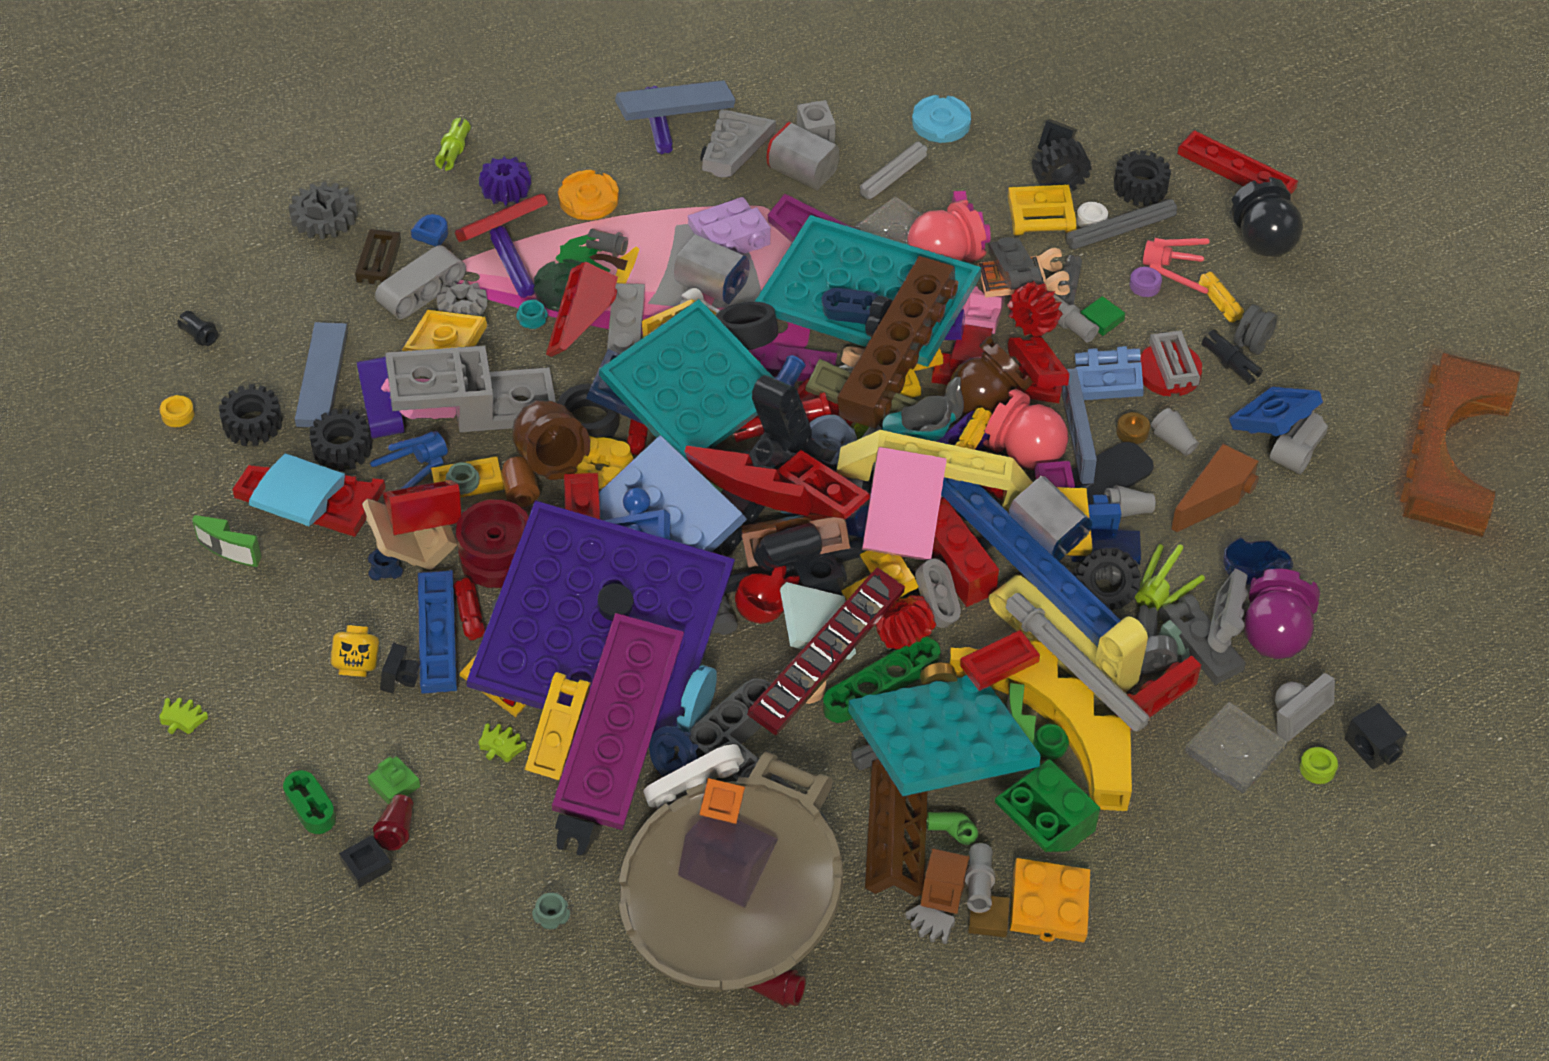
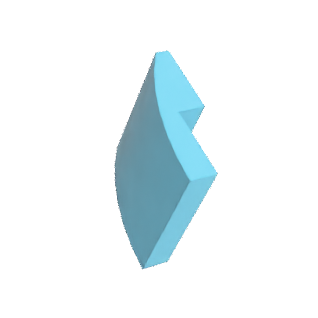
(296, 489)

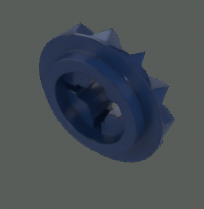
(662, 749)

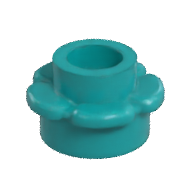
(532, 314)

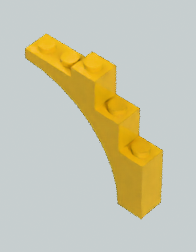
(1097, 741)

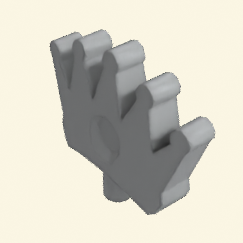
(931, 920)

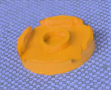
(588, 195)

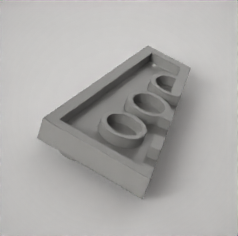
(735, 141)

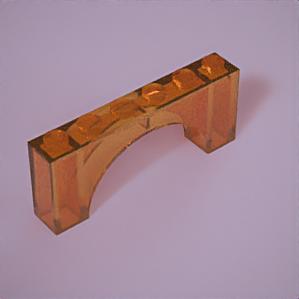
(1437, 488)

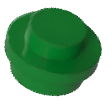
(1051, 741)

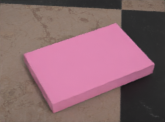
(904, 504)

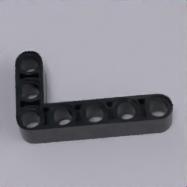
(783, 422)

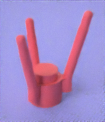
(1159, 254)

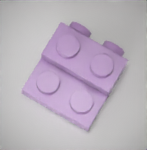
(732, 226)

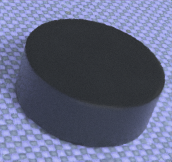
(614, 599)

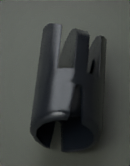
(788, 546)

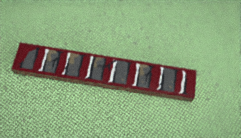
(825, 651)

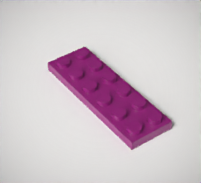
(618, 722)

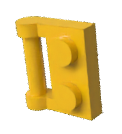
(1041, 201)

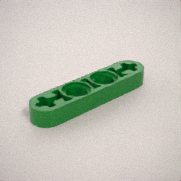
(877, 674)

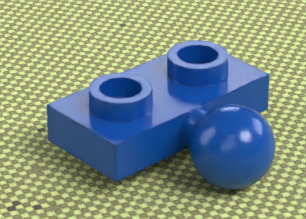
(636, 502)

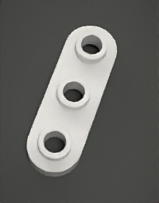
(716, 764)

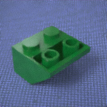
(1050, 808)

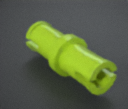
(452, 144)

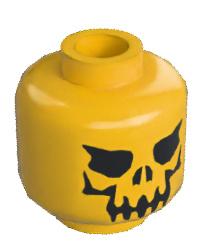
(354, 651)

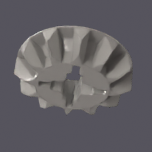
(475, 304)

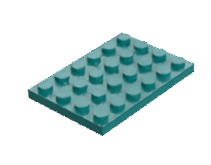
(843, 257)

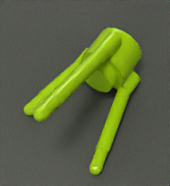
(1155, 590)

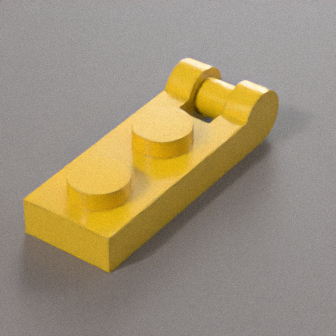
(557, 727)

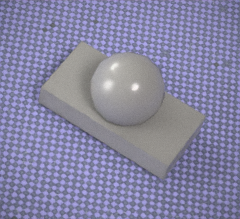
(1302, 704)

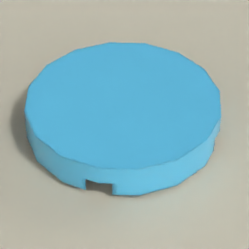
(941, 119)
(697, 697)

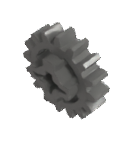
(323, 210)

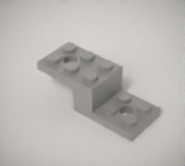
(463, 380)

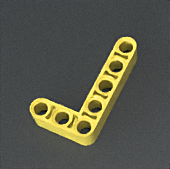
(1118, 651)

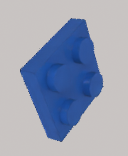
(1276, 410)

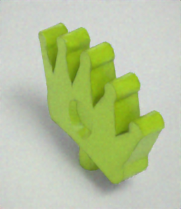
(181, 717)
(501, 743)

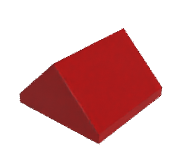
(423, 506)

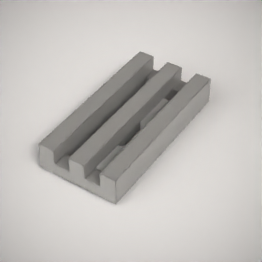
(1179, 378)

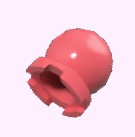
(950, 232)
(1027, 432)

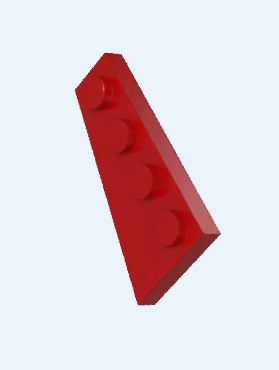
(343, 509)

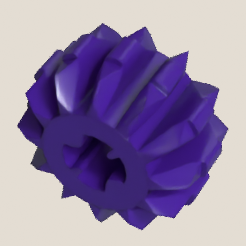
(505, 180)

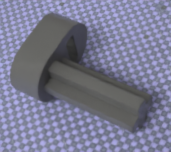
(1160, 649)

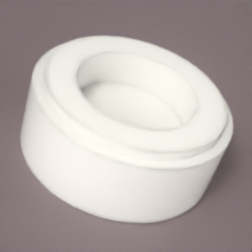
(1091, 213)

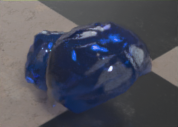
(1255, 558)

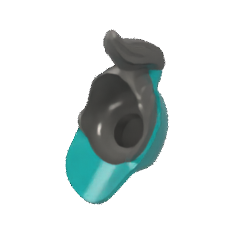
(930, 416)

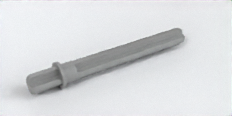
(1074, 659)

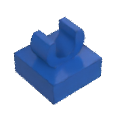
(1104, 514)

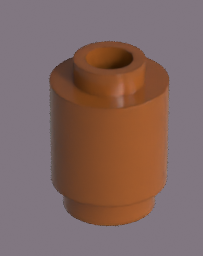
(519, 482)

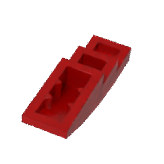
(738, 476)

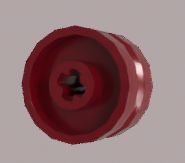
(488, 540)

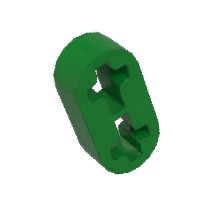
(302, 805)

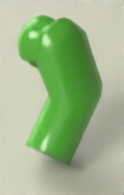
(955, 823)

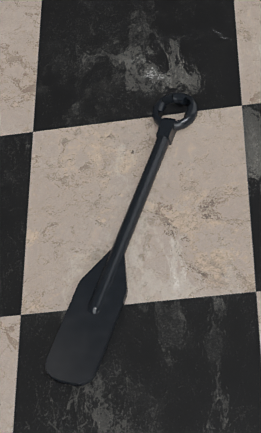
(1118, 466)

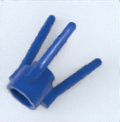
(426, 448)

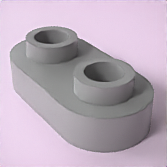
(939, 591)

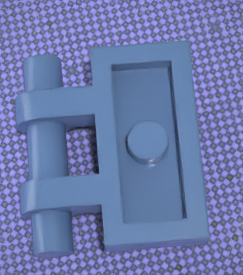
(1112, 379)

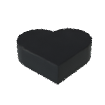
(877, 311)

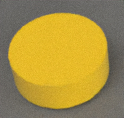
(177, 411)

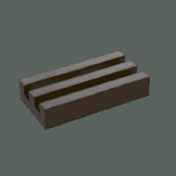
(373, 275)

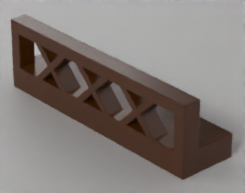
(886, 836)

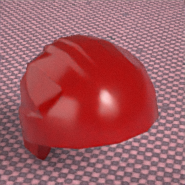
(760, 596)

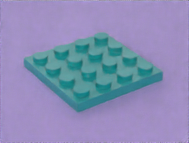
(688, 380)
(942, 735)

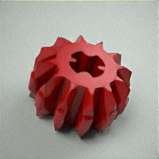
(1034, 309)
(906, 622)

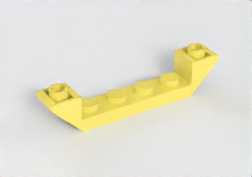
(962, 463)

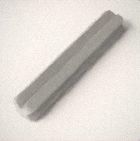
(893, 170)

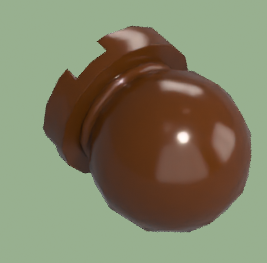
(989, 378)
(550, 439)

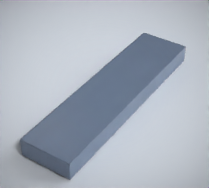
(674, 100)
(321, 372)
(1079, 428)

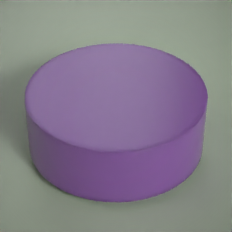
(1145, 281)

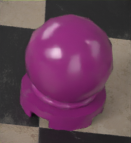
(1280, 613)

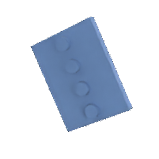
(696, 508)

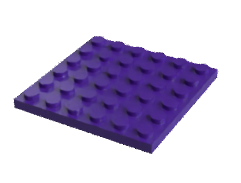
(551, 615)

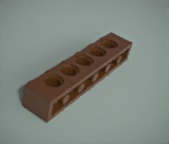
(897, 342)

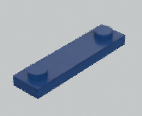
(437, 632)

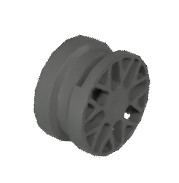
(1255, 329)

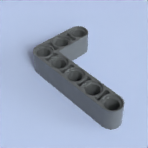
(718, 732)

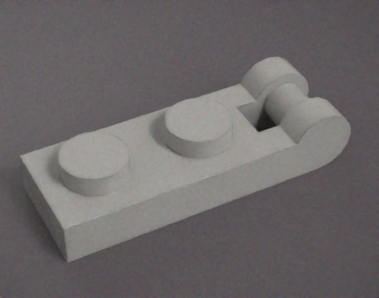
(1228, 612)

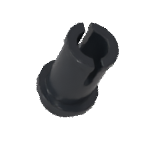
(203, 332)

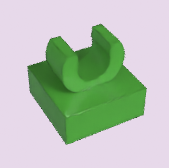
(393, 779)

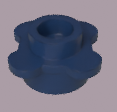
(380, 571)

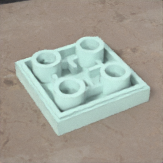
(807, 612)

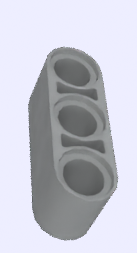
(420, 282)

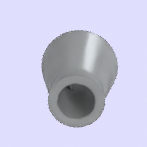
(1174, 431)
(1131, 501)

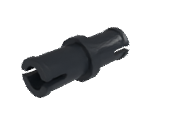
(1232, 357)

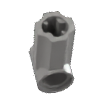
(1297, 446)

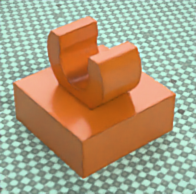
(722, 801)

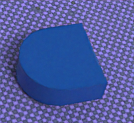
(430, 230)

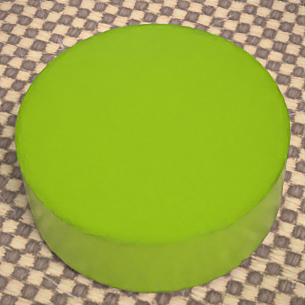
(1318, 765)

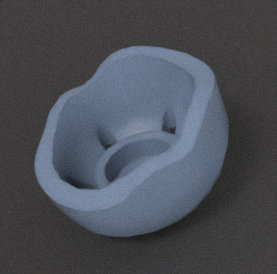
(836, 431)

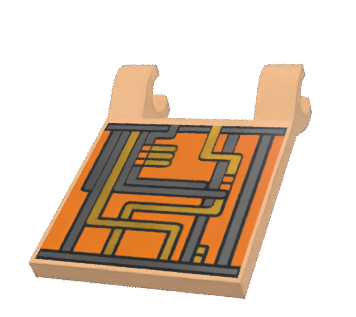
(994, 284)

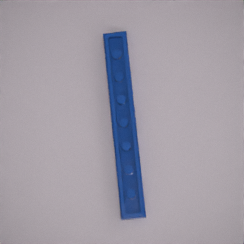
(1030, 558)

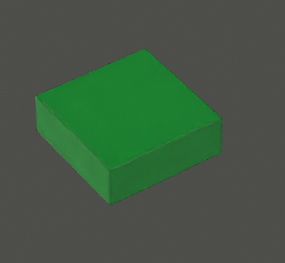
(1104, 315)

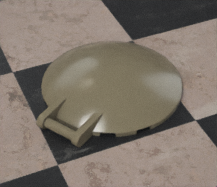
(709, 939)

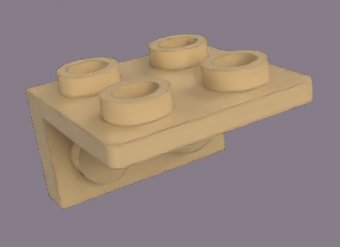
(417, 548)

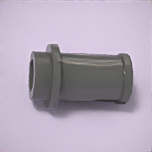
(608, 242)

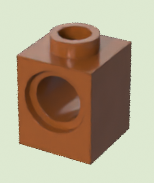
(944, 881)

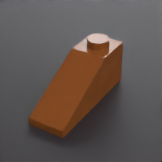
(1217, 488)

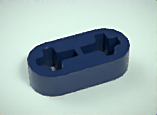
(850, 306)

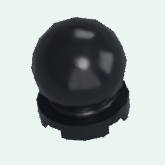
(1267, 217)

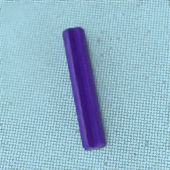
(661, 132)
(512, 261)

